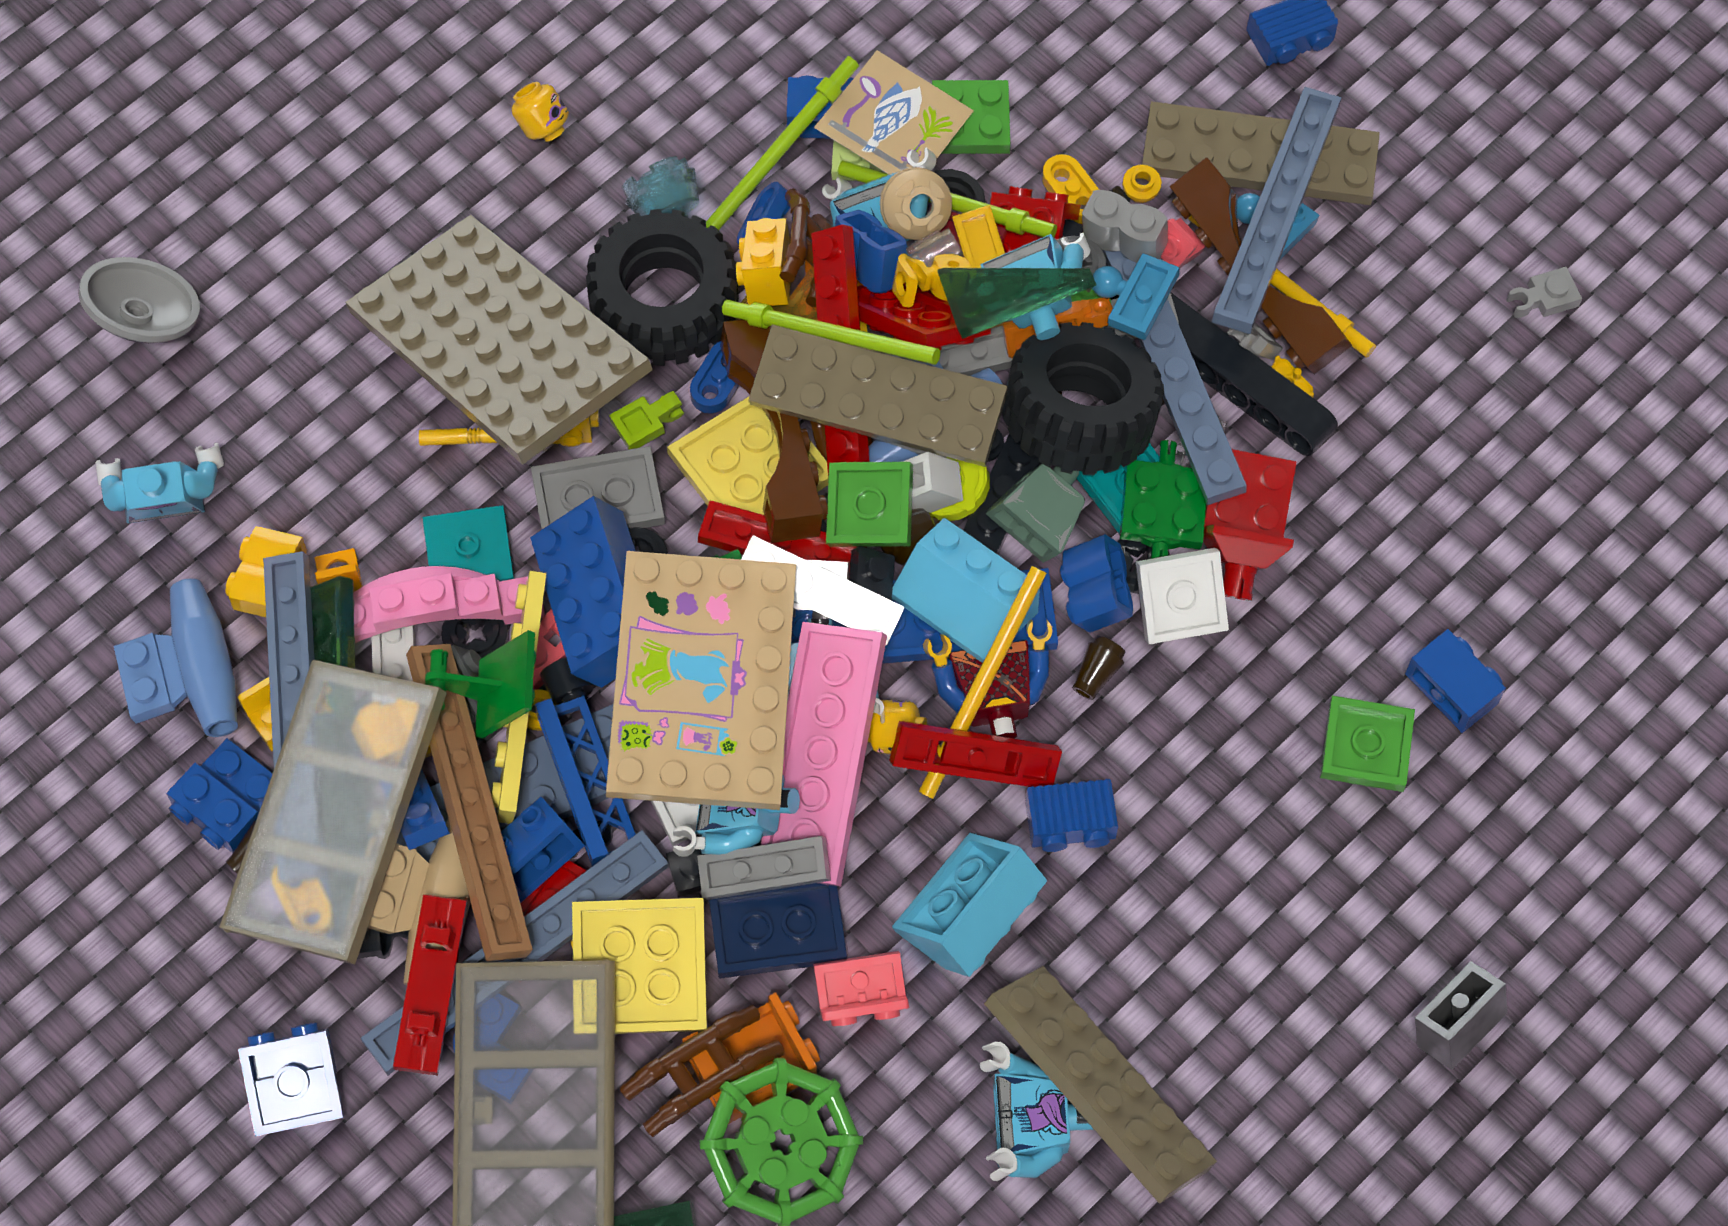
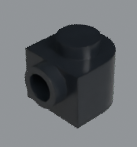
(562, 684)

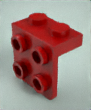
(1052, 209)

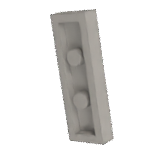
(764, 868)

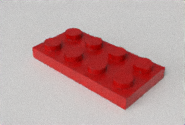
(925, 323)

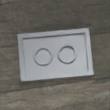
(618, 478)

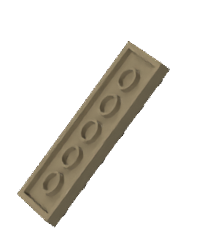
(1247, 146)
(878, 395)
(1101, 1083)

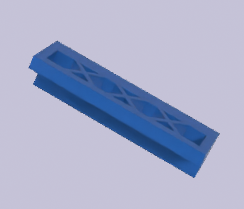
(572, 778)

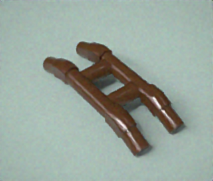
(800, 247)
(692, 1093)

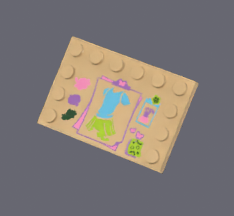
(702, 681)

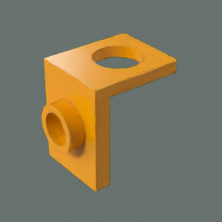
(350, 570)

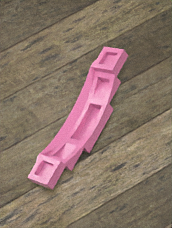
(432, 596)

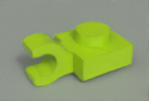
(643, 422)

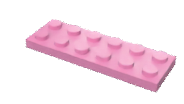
(829, 734)

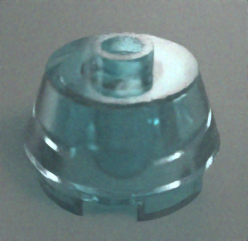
(665, 187)

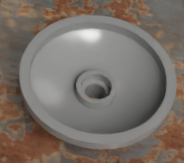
(138, 300)

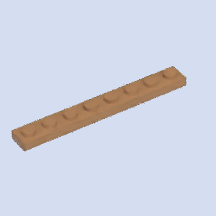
(474, 820)

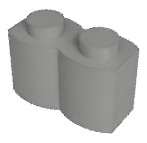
(1124, 226)

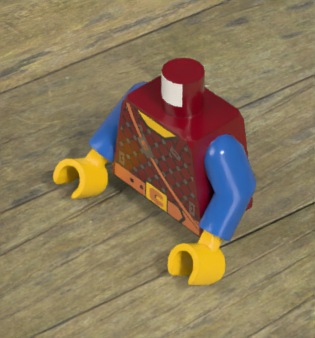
(1013, 689)

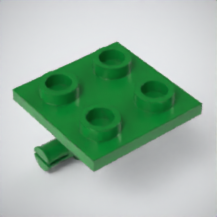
(502, 686)

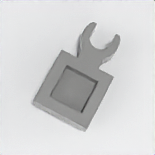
(1549, 292)
(1258, 342)

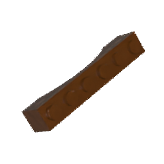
(1213, 205)
(791, 496)

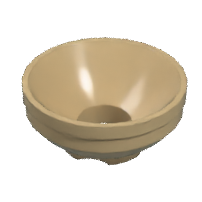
(900, 191)

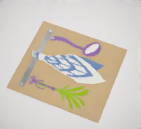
(891, 113)

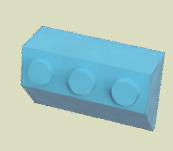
(960, 588)
(970, 903)

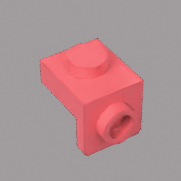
(1182, 244)

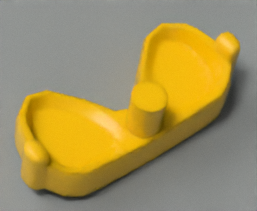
(1293, 374)

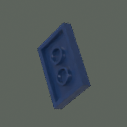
(777, 930)

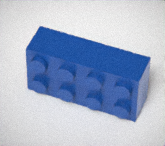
(585, 584)

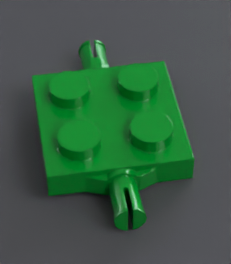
(1162, 504)

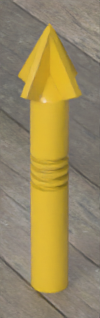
(453, 436)

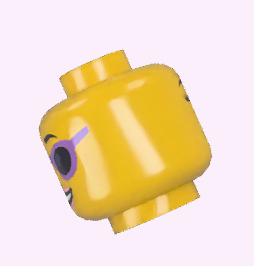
(539, 111)
(883, 735)

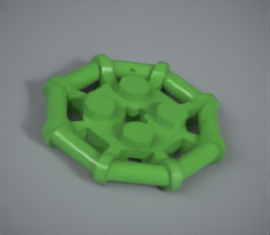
(805, 1151)

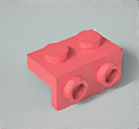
(860, 988)

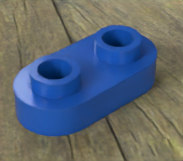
(768, 204)
(712, 378)

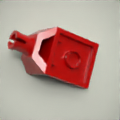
(1252, 524)

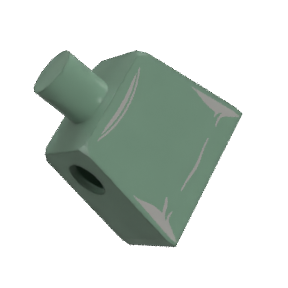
(1040, 510)

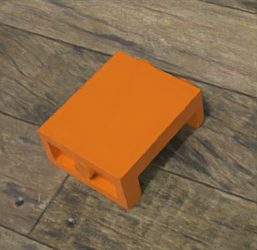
(775, 1023)

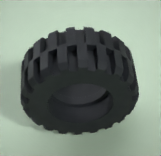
(656, 243)
(1078, 434)

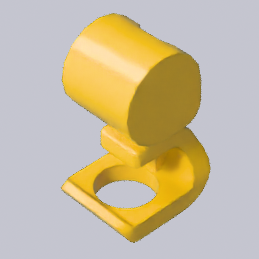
(916, 274)

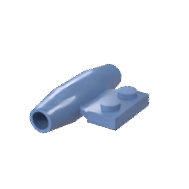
(191, 663)

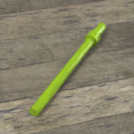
(826, 91)
(1013, 220)
(763, 316)

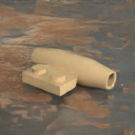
(407, 881)

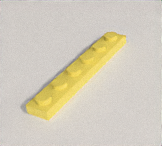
(510, 753)

